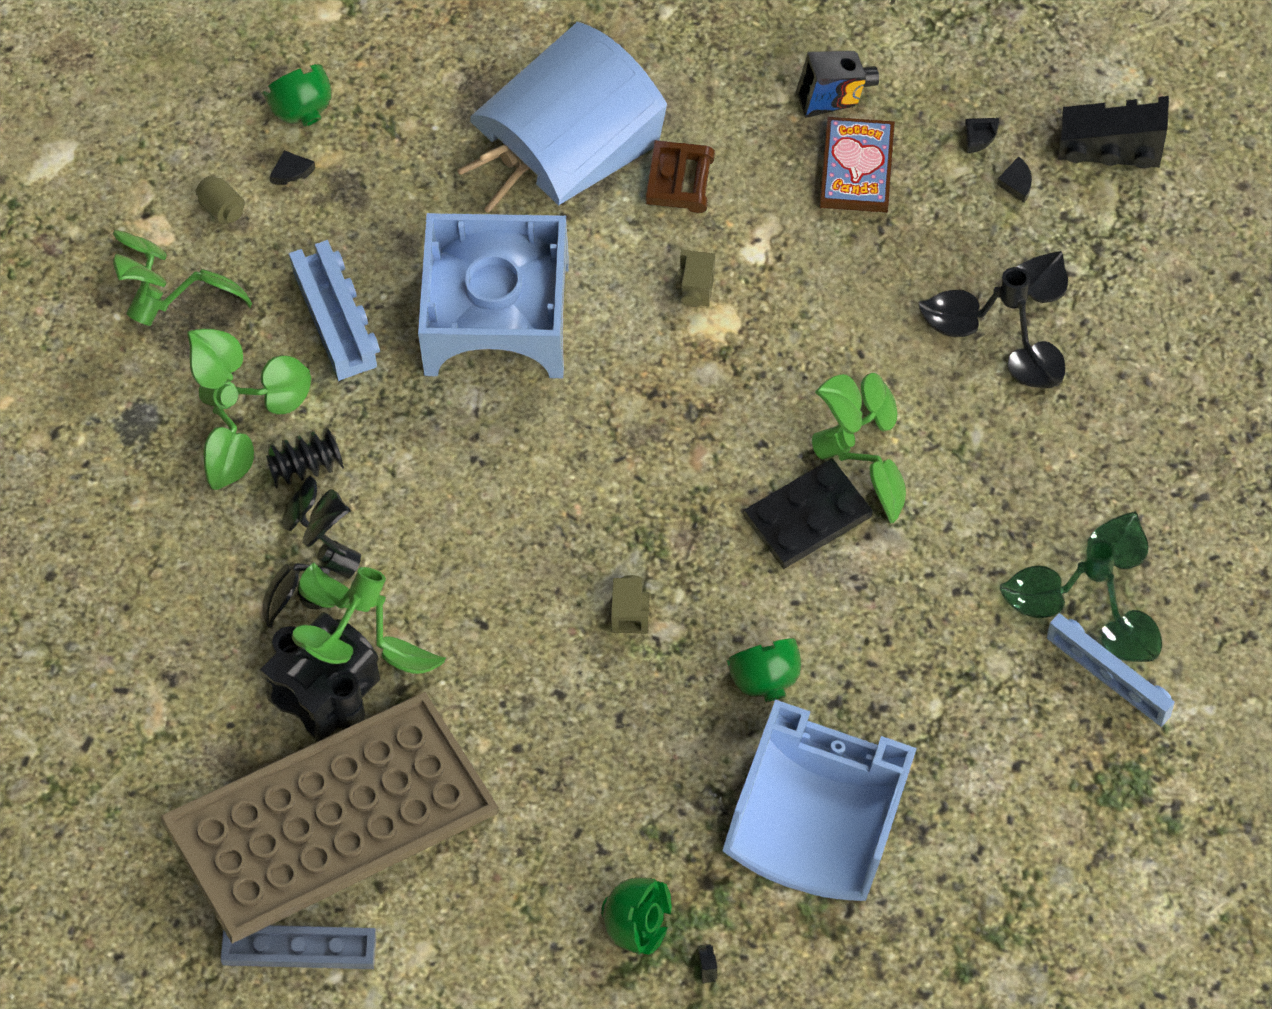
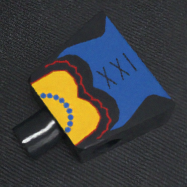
(833, 81)

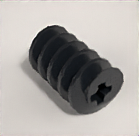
(303, 457)

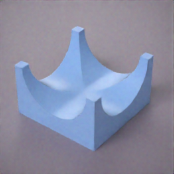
(493, 287)

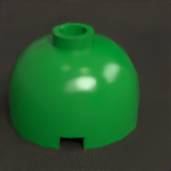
(300, 96)
(766, 669)
(636, 913)

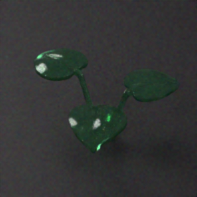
(1117, 543)

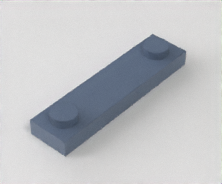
(303, 948)

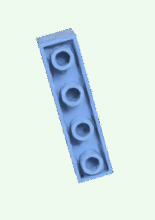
(334, 311)

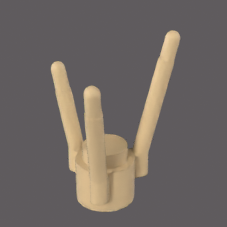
(509, 159)

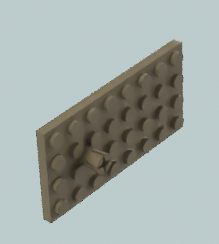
(328, 816)

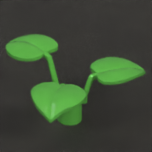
(148, 298)
(212, 361)
(845, 403)
(362, 596)

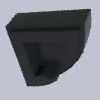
(980, 133)
(291, 168)
(1017, 179)
(707, 963)

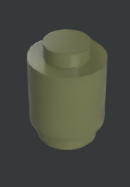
(220, 199)

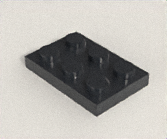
(807, 513)

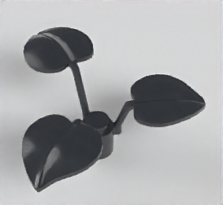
(1045, 280)
(332, 554)

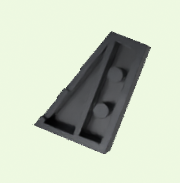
(1115, 134)

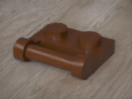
(668, 175)

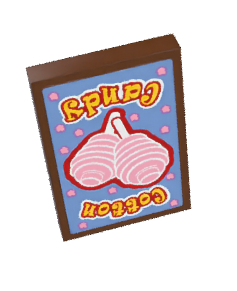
(857, 164)

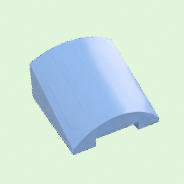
(576, 112)
(817, 806)

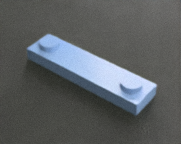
(1149, 699)

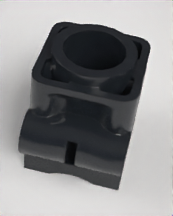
(320, 691)

